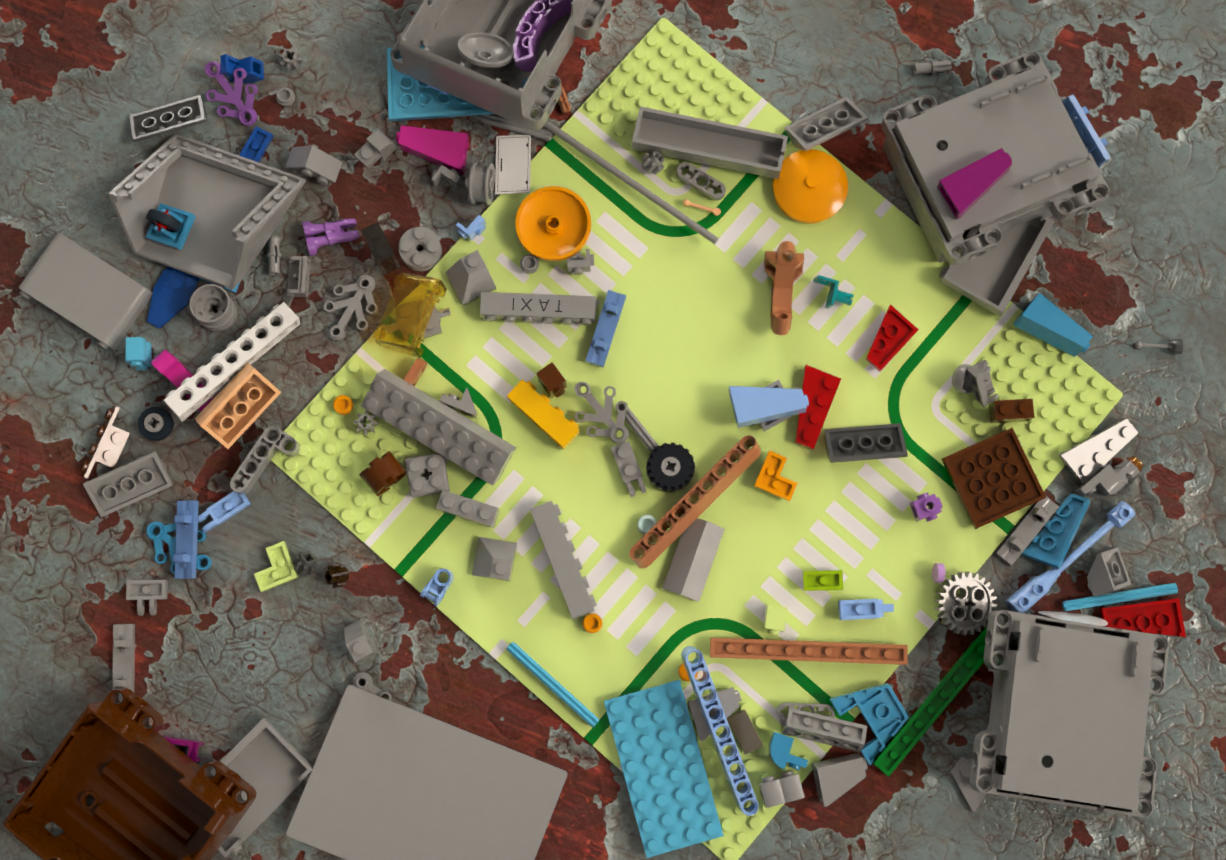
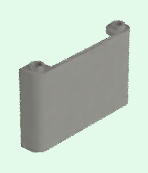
(997, 274)
(86, 291)
(272, 769)

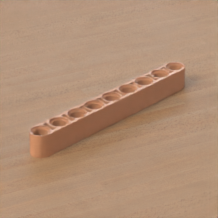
(693, 511)

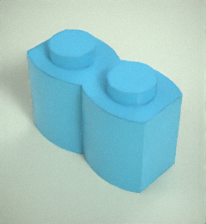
(138, 353)

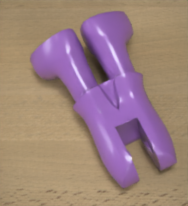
(334, 233)

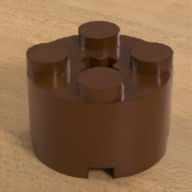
(383, 473)

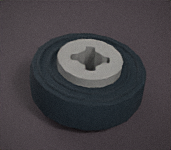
(162, 426)

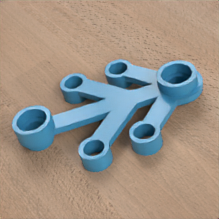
(171, 541)

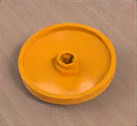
(810, 186)
(553, 223)

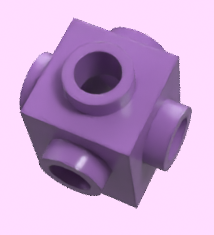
(920, 510)

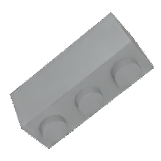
(468, 509)

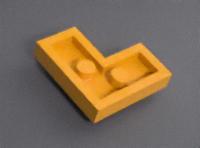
(770, 479)

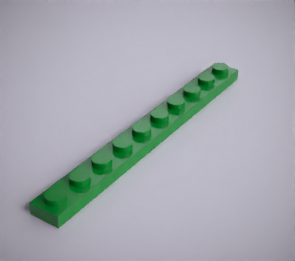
(932, 706)

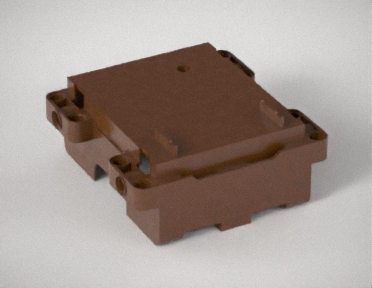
(145, 792)

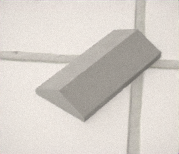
(825, 124)
(128, 484)
(693, 559)

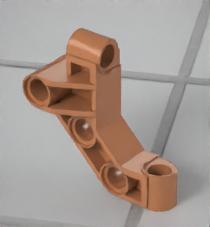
(784, 270)

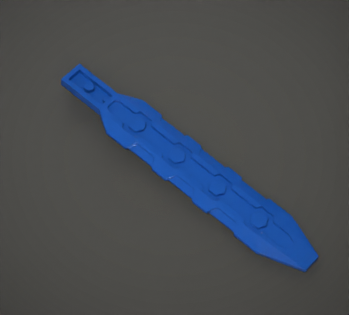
(176, 287)

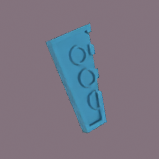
(1058, 533)

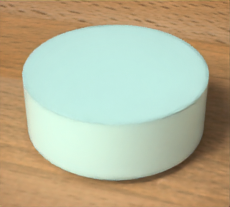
(645, 523)

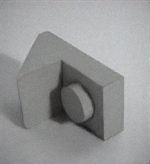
(465, 405)

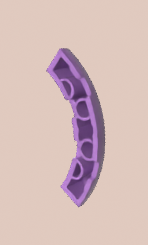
(532, 28)

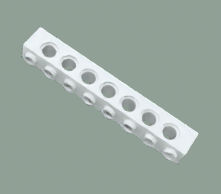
(200, 396)

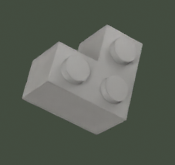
(313, 162)

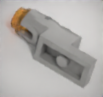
(1112, 480)

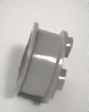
(481, 183)
(420, 238)

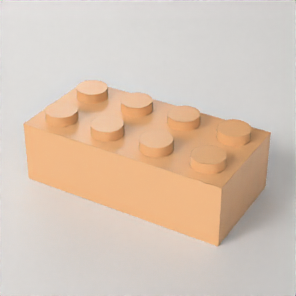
(237, 405)

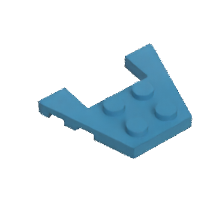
(881, 712)

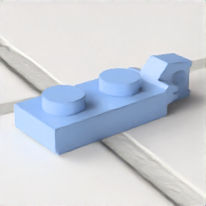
(863, 609)

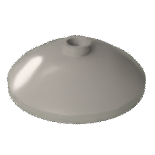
(485, 50)

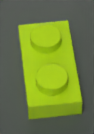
(822, 580)

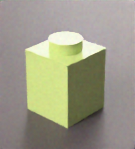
(775, 619)

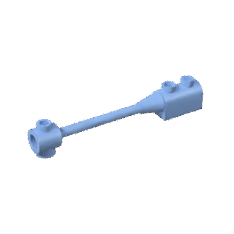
(1040, 585)

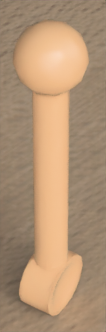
(716, 211)

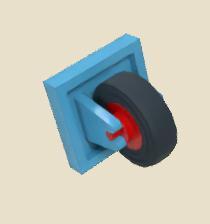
(169, 226)

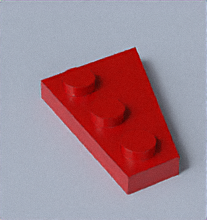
(890, 338)

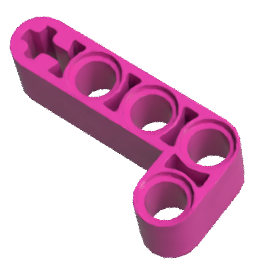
(175, 371)

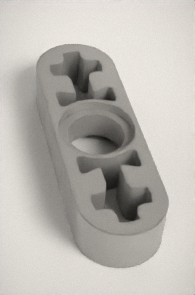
(699, 173)
(820, 707)

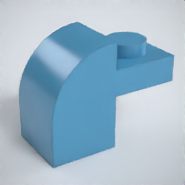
(779, 752)

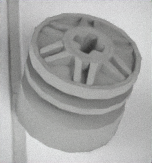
(206, 300)

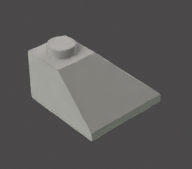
(470, 277)
(494, 559)
(1107, 573)

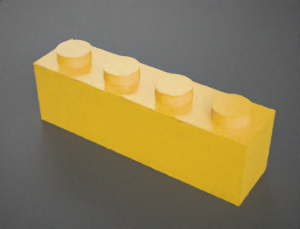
(543, 414)

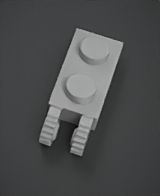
(628, 466)

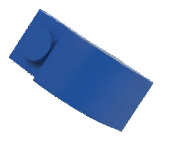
(252, 66)

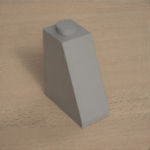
(359, 642)
(729, 700)
(837, 776)

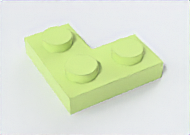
(281, 570)

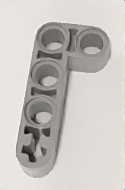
(262, 462)

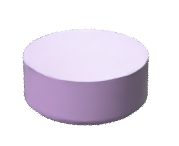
(938, 572)

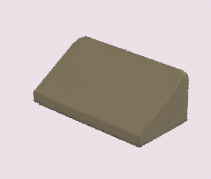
(745, 731)

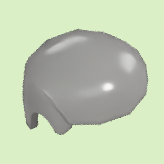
(961, 380)

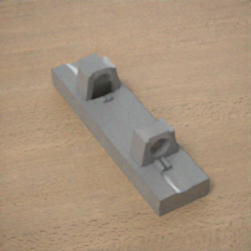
(1026, 531)
(123, 658)

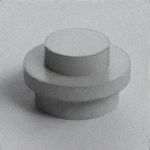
(285, 97)
(529, 264)

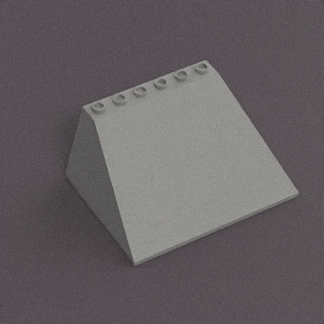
(230, 195)

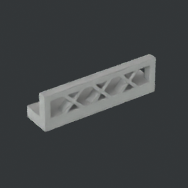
(825, 729)

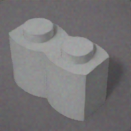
(781, 790)

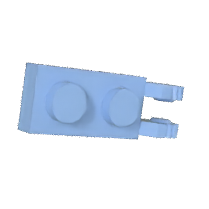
(223, 510)

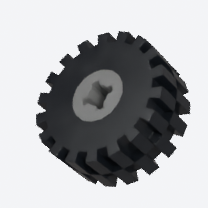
(662, 473)

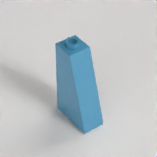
(1053, 326)

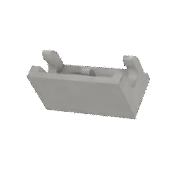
(298, 276)
(981, 383)

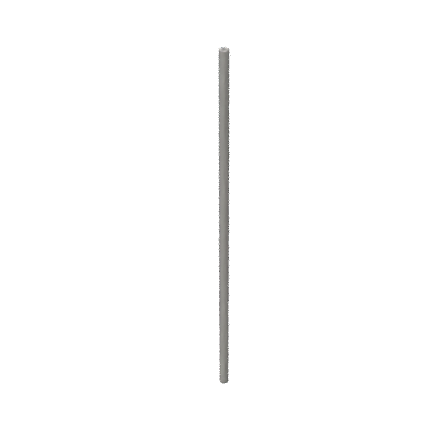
(631, 182)

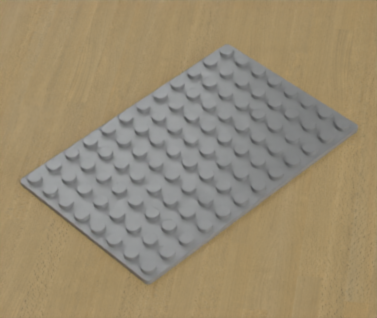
(421, 789)

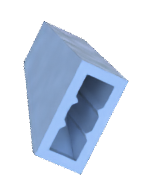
(765, 404)

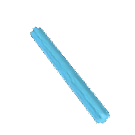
(1118, 597)
(552, 684)

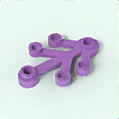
(233, 95)

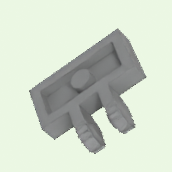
(146, 590)

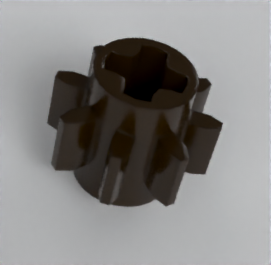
(336, 575)

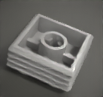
(437, 481)

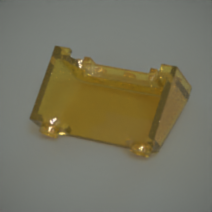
(409, 313)

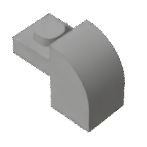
(376, 147)

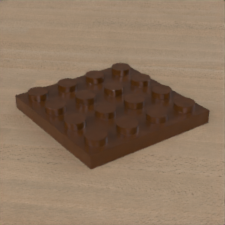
(993, 478)

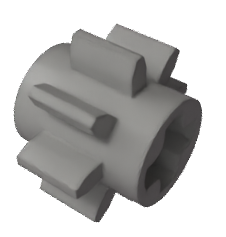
(290, 53)
(652, 162)
(370, 427)

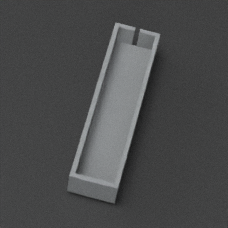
(709, 142)
(438, 426)

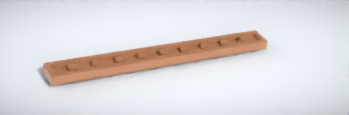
(809, 651)

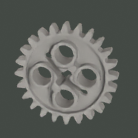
(949, 602)

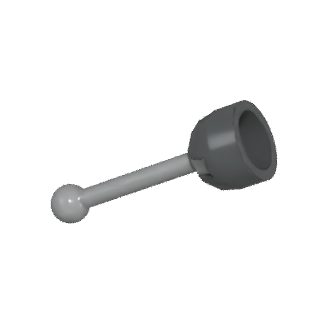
(1174, 346)

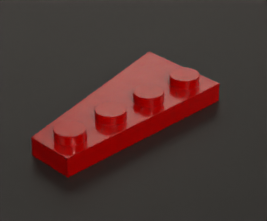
(820, 390)
(1154, 617)

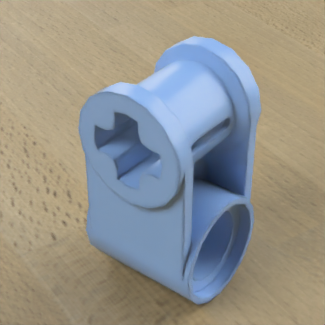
(437, 587)

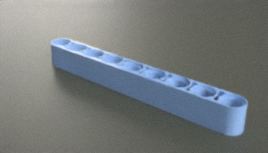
(726, 738)

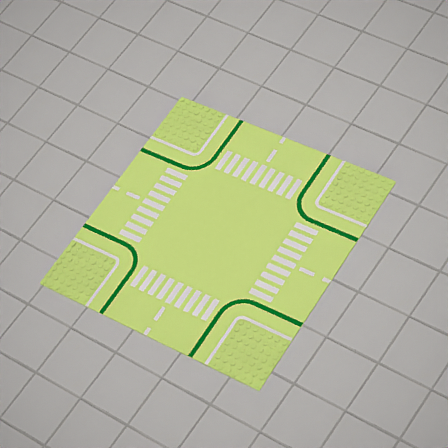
(684, 337)

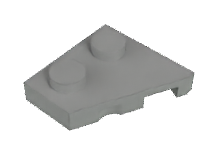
(961, 776)

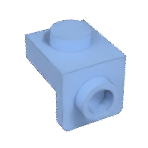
(475, 228)

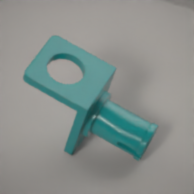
(834, 294)

